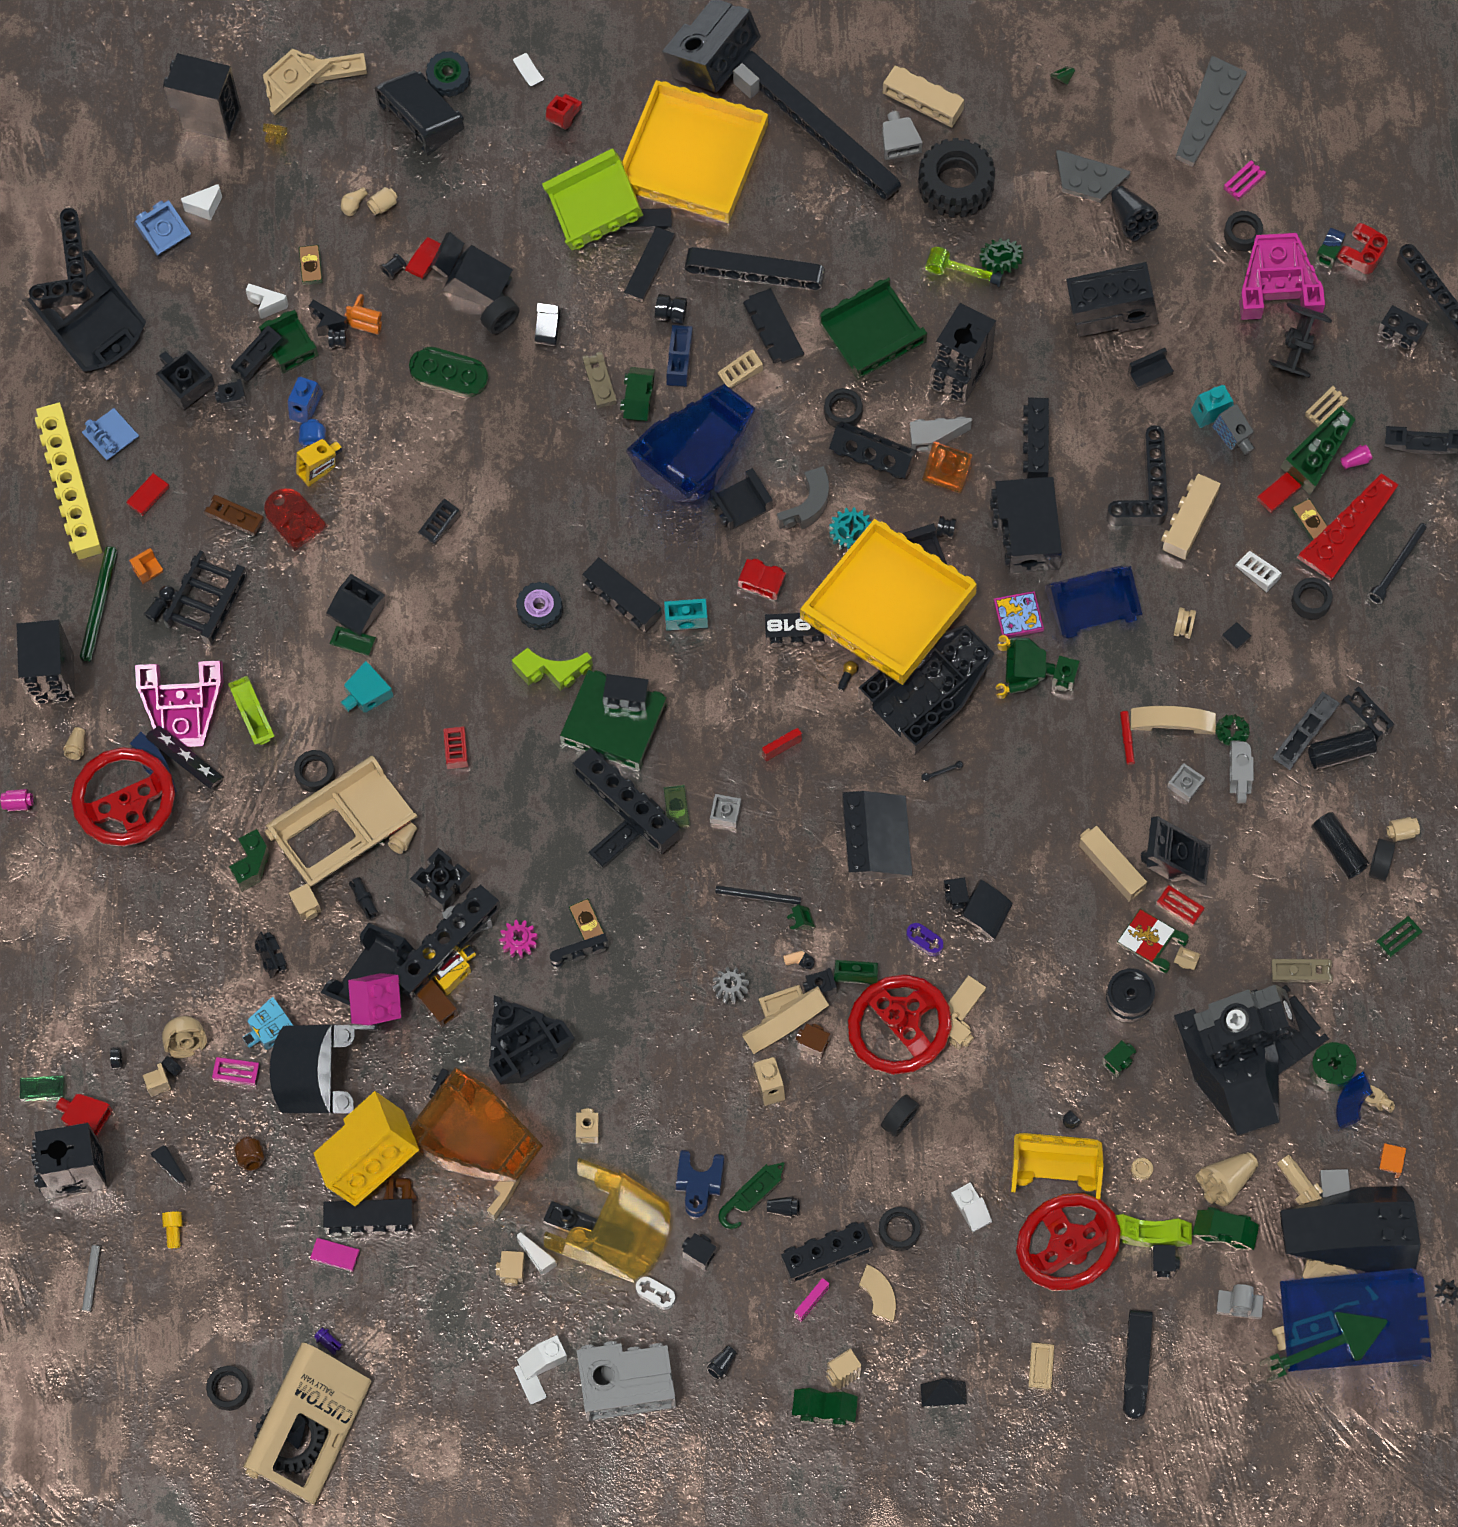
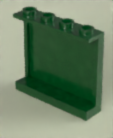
(871, 329)
(615, 733)

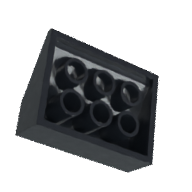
(876, 835)

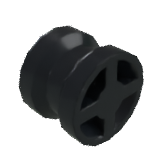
(337, 338)
(946, 527)

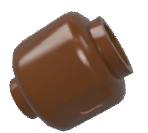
(249, 1153)

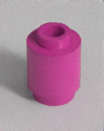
(16, 800)

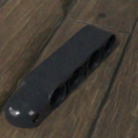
(1137, 1364)

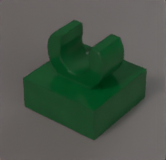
(802, 917)

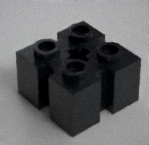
(441, 867)

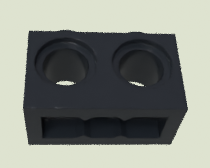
(1405, 324)

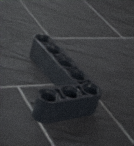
(73, 264)
(1153, 484)

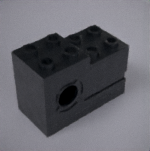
(712, 45)
(203, 96)
(1113, 300)
(962, 353)
(1028, 523)
(45, 661)
(68, 1161)

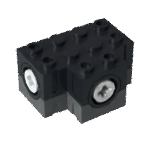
(1246, 1022)

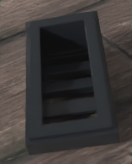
(434, 517)
(166, 1161)

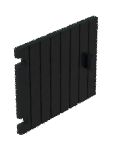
(1304, 1041)

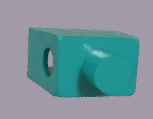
(1212, 404)
(366, 689)

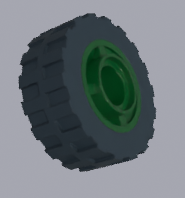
(445, 63)

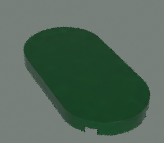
(448, 372)

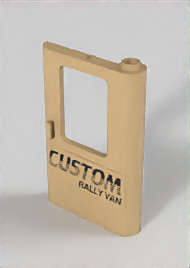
(324, 1393)

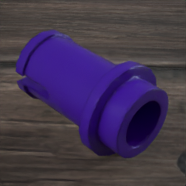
(328, 1341)

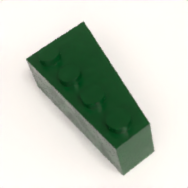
(1315, 453)

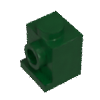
(1119, 1058)

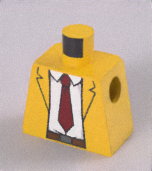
(316, 461)
(454, 971)

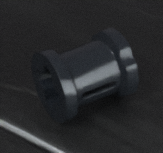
(393, 266)

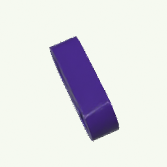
(928, 936)

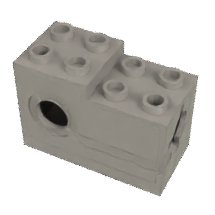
(625, 1382)

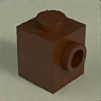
(813, 1040)

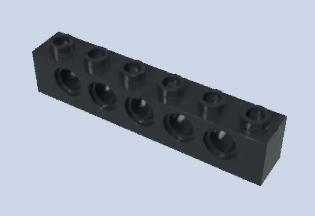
(659, 838)
(476, 897)

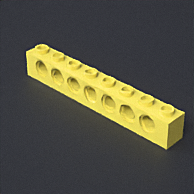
(54, 416)

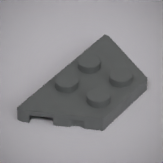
(1088, 177)

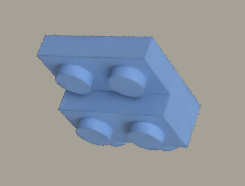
(162, 227)

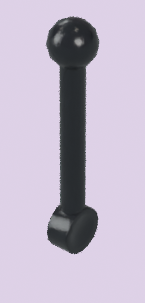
(926, 777)

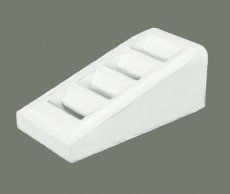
(1266, 585)
(541, 1259)

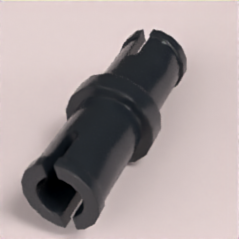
(363, 898)

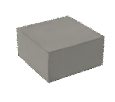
(746, 80)
(1186, 782)
(725, 810)
(1333, 1182)

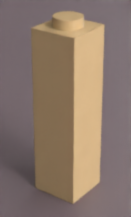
(1112, 863)

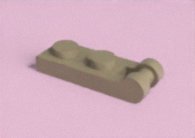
(599, 380)
(1301, 970)

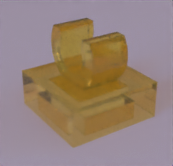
(275, 130)

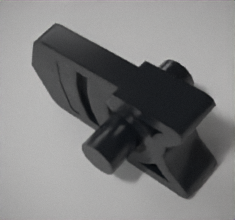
(443, 1075)

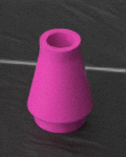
(1359, 456)

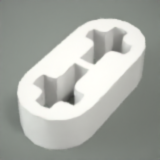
(658, 1288)

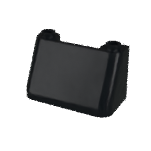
(420, 109)
(381, 954)

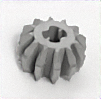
(725, 980)

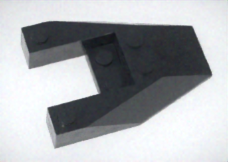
(1241, 1089)

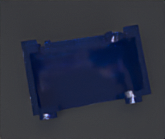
(1094, 599)

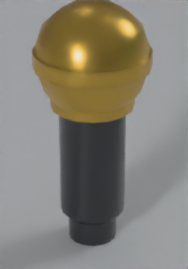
(849, 669)

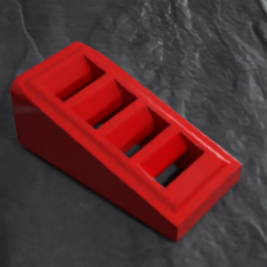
(459, 762)

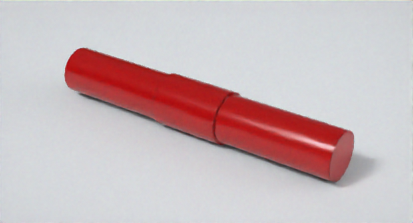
(1127, 738)

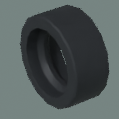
(1242, 217)
(500, 315)
(843, 394)
(1311, 583)
(314, 755)
(1382, 859)
(900, 1115)
(902, 1212)
(213, 1379)

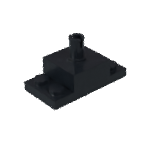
(1176, 853)

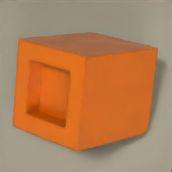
(146, 566)
(1392, 1159)

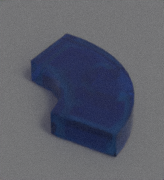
(1351, 1100)

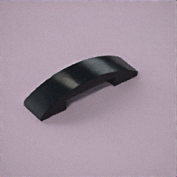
(1421, 442)

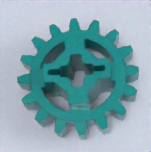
(841, 528)

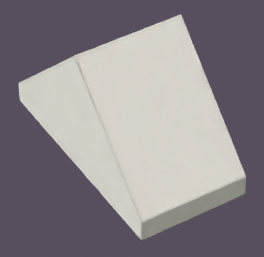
(203, 202)

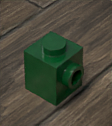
(1065, 673)

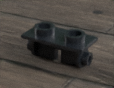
(266, 946)

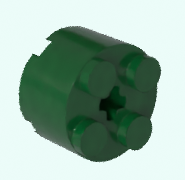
(1326, 1076)

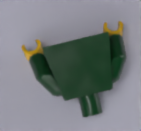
(1024, 665)

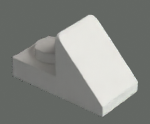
(270, 301)
(971, 1207)

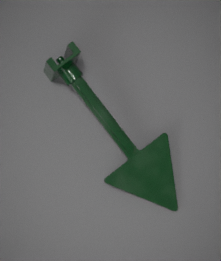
(1357, 1333)

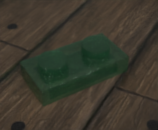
(42, 1088)

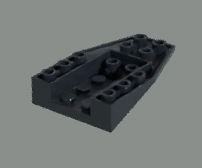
(932, 691)

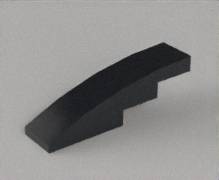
(1306, 731)

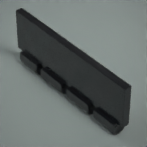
(777, 334)

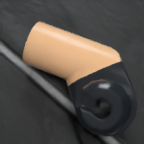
(800, 958)

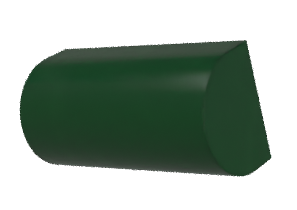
(855, 972)

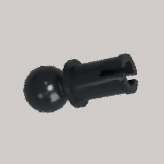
(166, 594)

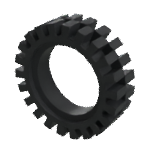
(305, 1459)

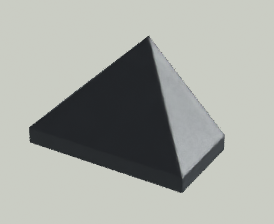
(943, 1393)

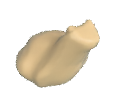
(351, 201)

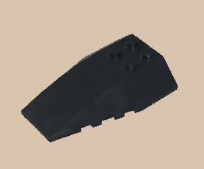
(1355, 1229)

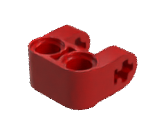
(1370, 252)

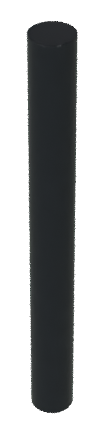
(758, 895)

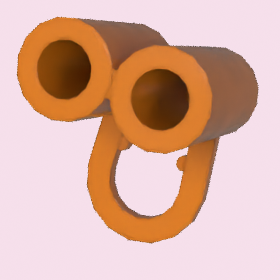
(363, 318)

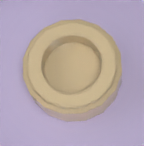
(1141, 1169)

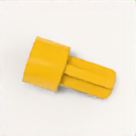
(172, 1222)

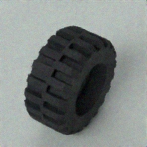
(956, 155)

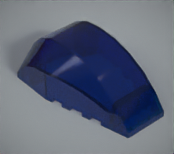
(692, 446)

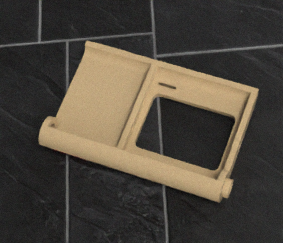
(364, 802)

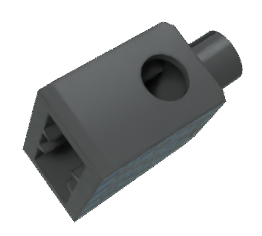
(1234, 429)

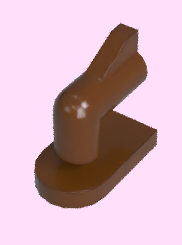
(404, 1183)

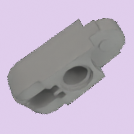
(1240, 770)

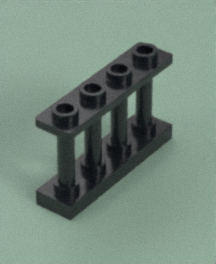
(217, 613)

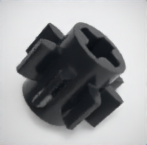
(1444, 1298)

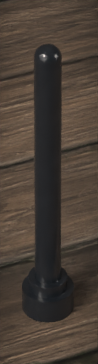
(1378, 593)

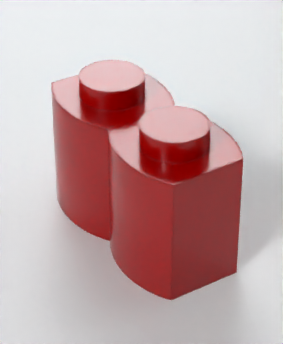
(761, 578)

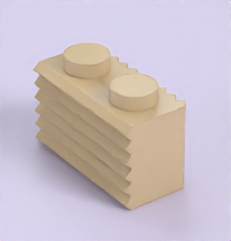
(843, 1369)

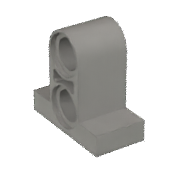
(1240, 1302)

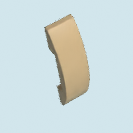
(1173, 718)

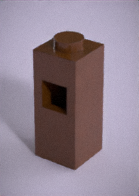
(437, 1004)

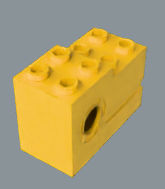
(366, 1149)

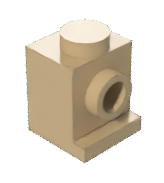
(960, 1033)
(589, 1133)

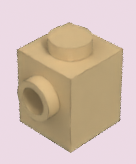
(511, 1268)

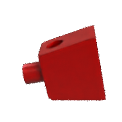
(84, 1110)

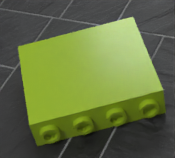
(593, 199)

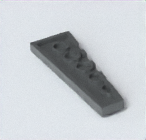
(1212, 101)

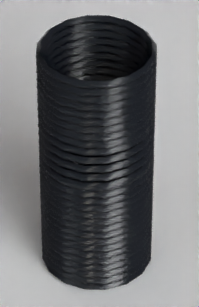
(1336, 751)
(1339, 845)

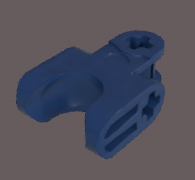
(698, 1184)

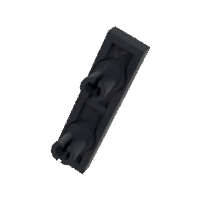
(566, 1218)

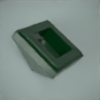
(1063, 75)

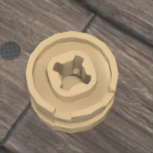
(1182, 623)

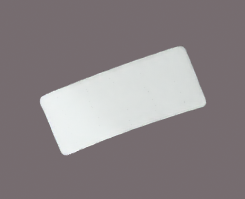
(528, 69)
(531, 1387)

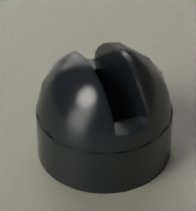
(1070, 1120)

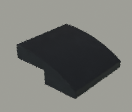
(986, 909)

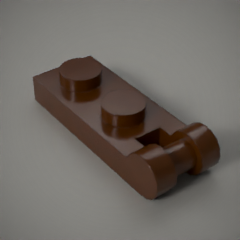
(234, 515)

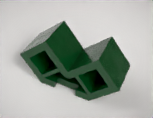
(638, 393)
(250, 869)
(1226, 1228)
(822, 1407)

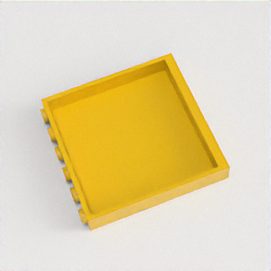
(693, 150)
(888, 601)

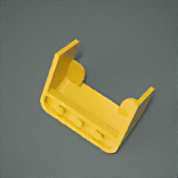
(1057, 1159)

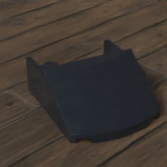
(99, 328)
(303, 1068)

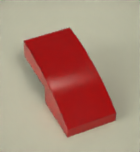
(422, 259)

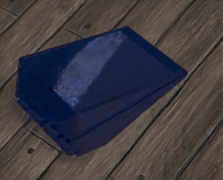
(1387, 1295)

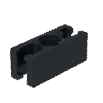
(1370, 707)

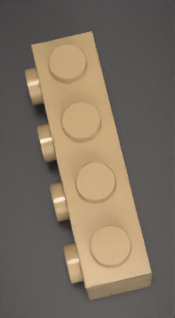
(923, 96)
(1191, 516)

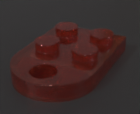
(294, 518)

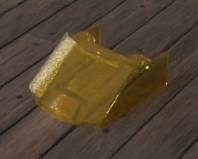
(627, 1232)

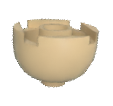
(183, 1037)

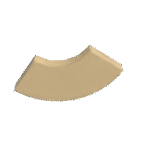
(880, 1293)

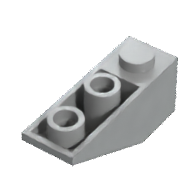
(940, 430)

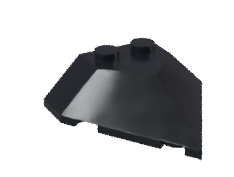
(524, 1042)

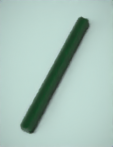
(98, 603)

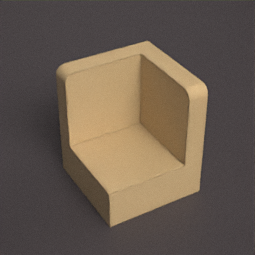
(157, 1081)

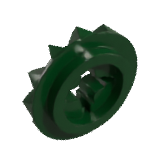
(1224, 734)

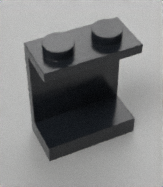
(741, 501)

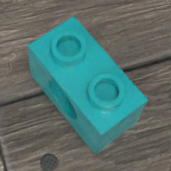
(686, 614)

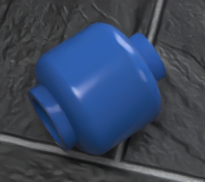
(311, 432)

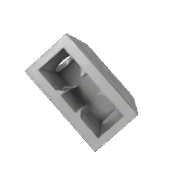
(900, 137)

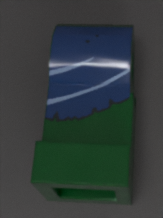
(1330, 247)

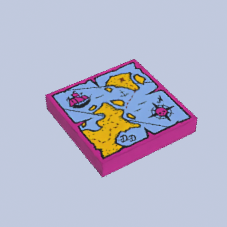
(1018, 614)

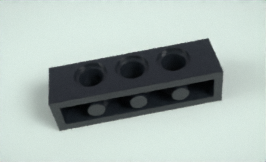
(864, 439)

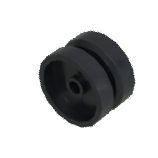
(1130, 995)

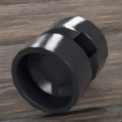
(670, 308)

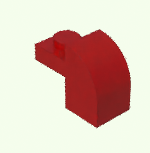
(562, 110)

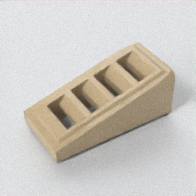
(737, 364)

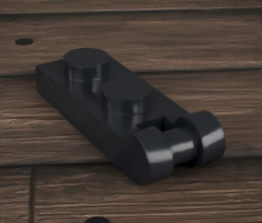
(257, 353)
(578, 950)

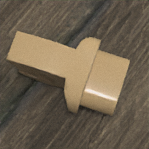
(1380, 1101)

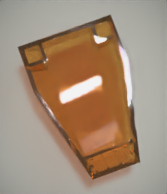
(474, 1132)

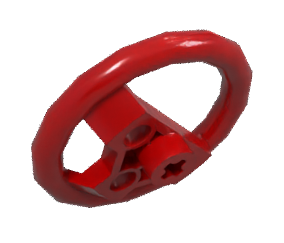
(89, 813)
(900, 1021)
(1071, 1245)

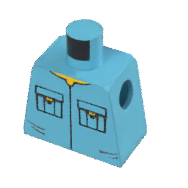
(266, 1024)

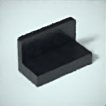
(1149, 369)

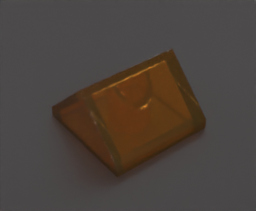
(947, 467)

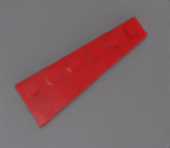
(1339, 538)

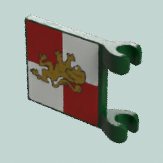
(1149, 937)

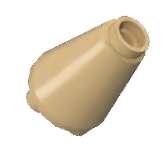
(1226, 1178)

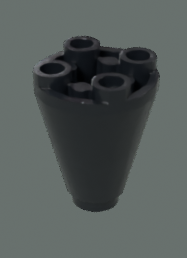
(1133, 213)

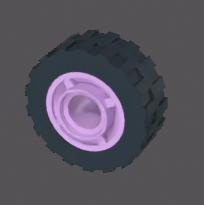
(535, 594)

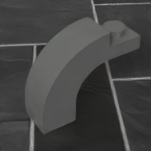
(814, 506)

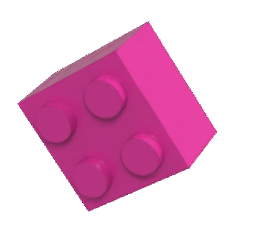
(374, 999)

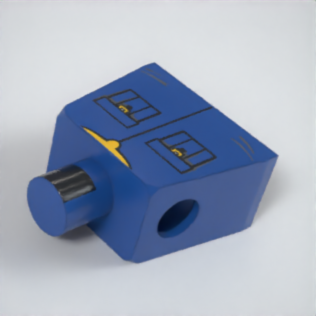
(304, 396)

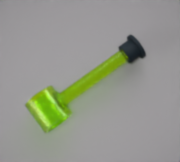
(939, 260)

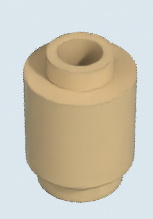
(382, 201)
(1403, 829)

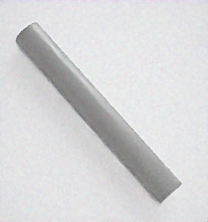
(91, 1277)

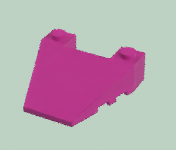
(1279, 272)
(181, 708)

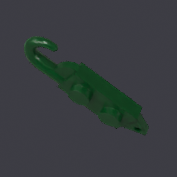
(752, 1192)

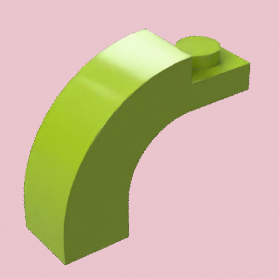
(1150, 1233)

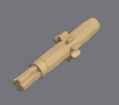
(1299, 1181)

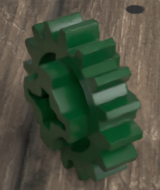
(1001, 256)

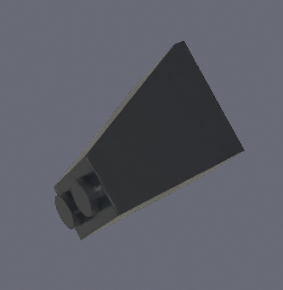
(478, 277)

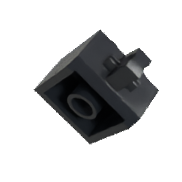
(184, 378)

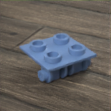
(109, 433)

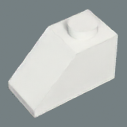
(542, 1357)

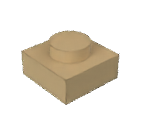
(1187, 958)

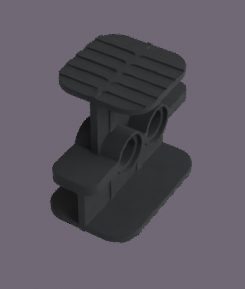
(1300, 338)

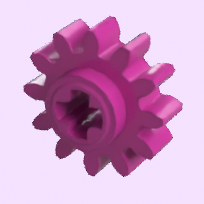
(518, 946)

